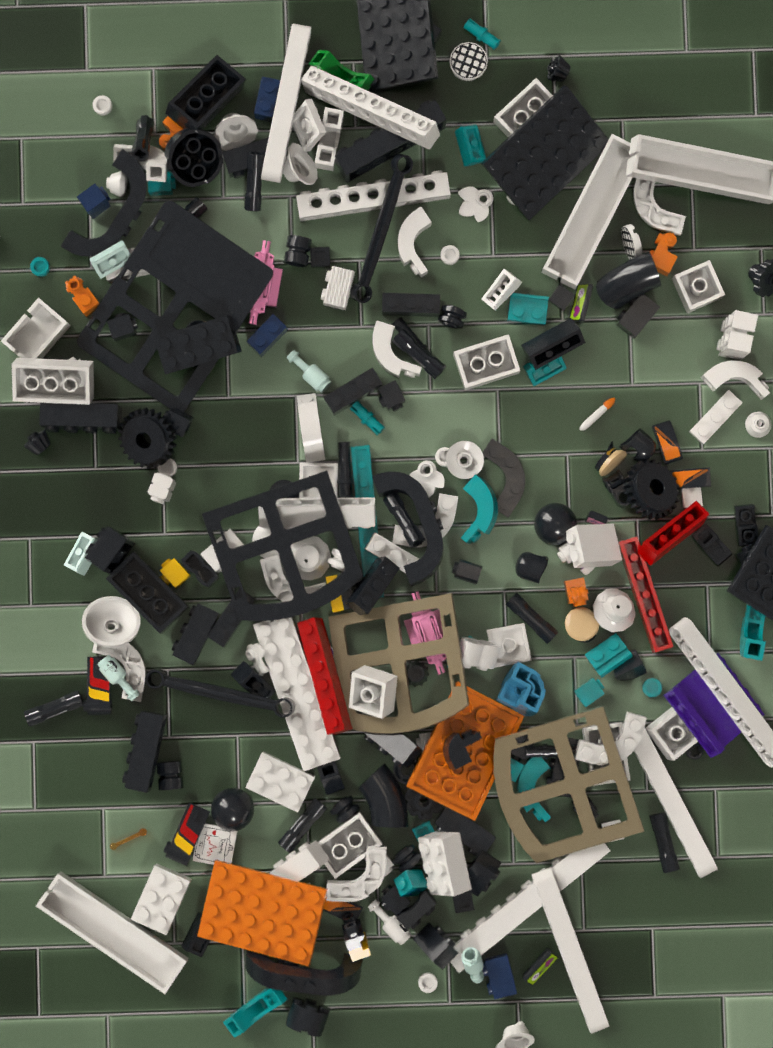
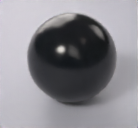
(553, 522)
(232, 809)

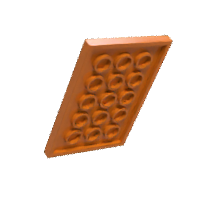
(469, 785)
(262, 912)

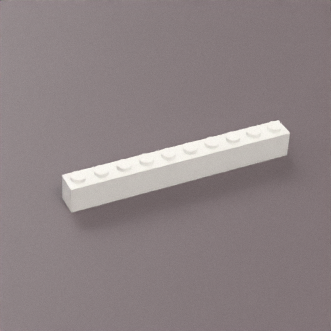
(524, 903)

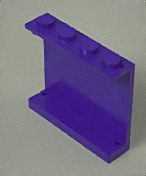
(704, 712)

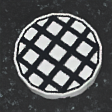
(468, 61)
(631, 241)

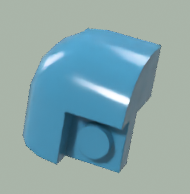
(522, 690)

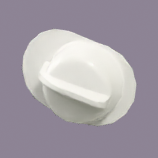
(516, 1037)

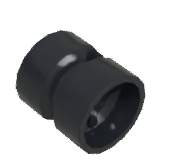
(297, 251)
(170, 775)

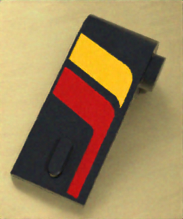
(98, 689)
(187, 834)

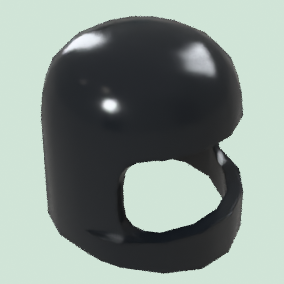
(642, 443)
(531, 566)

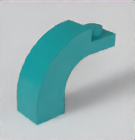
(487, 508)
(751, 636)
(532, 770)
(253, 1010)

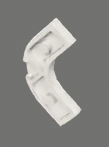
(651, 212)
(445, 511)
(277, 582)
(132, 664)
(625, 742)
(365, 884)

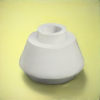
(117, 183)
(754, 428)

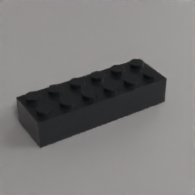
(381, 146)

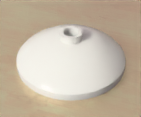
(111, 613)

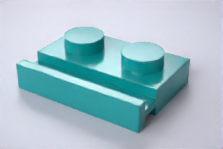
(528, 308)
(608, 655)

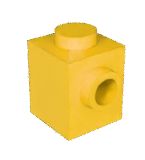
(174, 573)

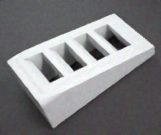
(505, 293)

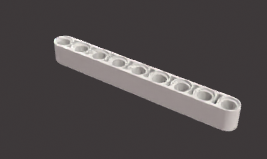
(286, 103)
(724, 688)
(674, 806)
(570, 950)

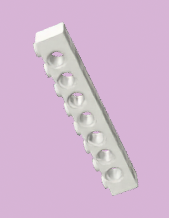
(370, 107)
(364, 204)

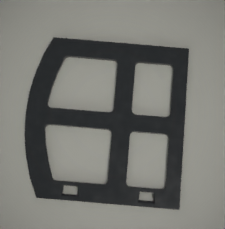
(281, 541)

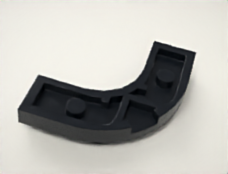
(513, 473)

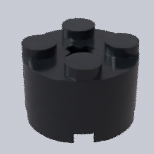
(307, 1016)

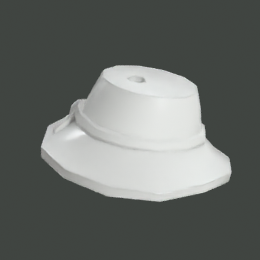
(235, 131)
(299, 166)
(316, 553)
(609, 615)

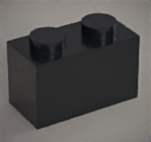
(637, 316)
(482, 871)
(435, 945)

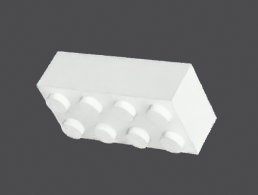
(52, 381)

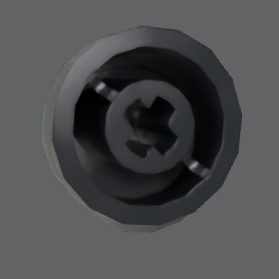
(628, 281)
(385, 799)

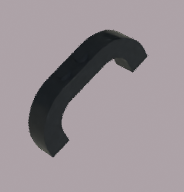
(120, 226)
(402, 483)
(303, 979)

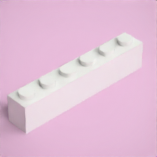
(298, 511)

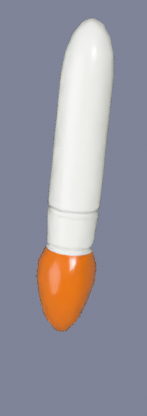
(597, 414)

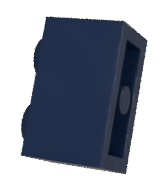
(266, 99)
(94, 200)
(267, 335)
(500, 976)

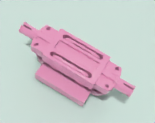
(270, 294)
(426, 627)

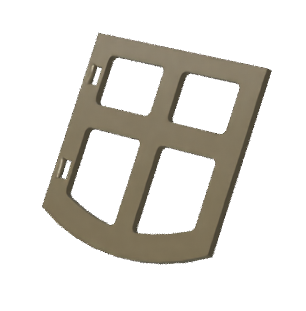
(397, 656)
(573, 783)

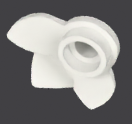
(472, 203)
(430, 480)
(255, 654)

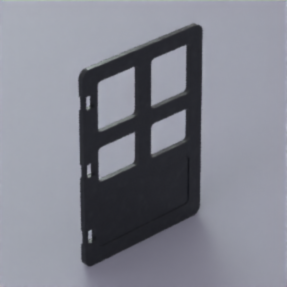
(201, 270)

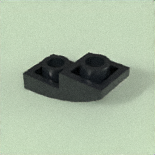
(746, 524)

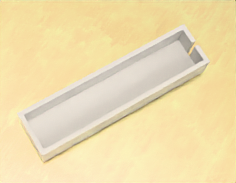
(701, 169)
(590, 214)
(293, 680)
(112, 932)

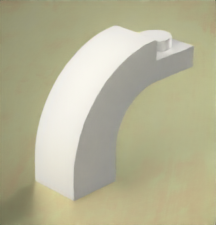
(154, 164)
(410, 229)
(382, 349)
(736, 371)
(310, 427)

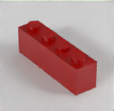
(673, 533)

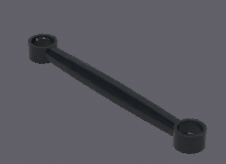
(381, 228)
(220, 693)

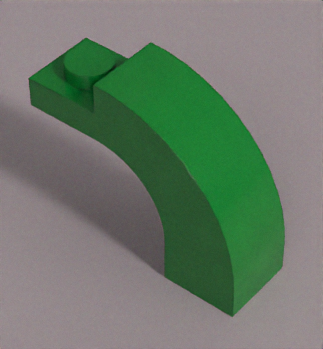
(327, 62)

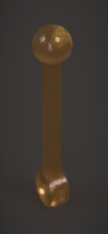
(113, 846)

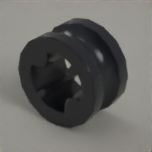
(699, 748)

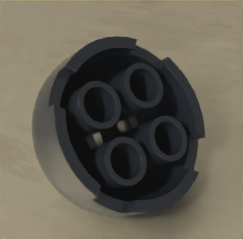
(200, 164)

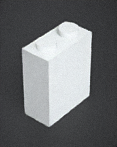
(593, 545)

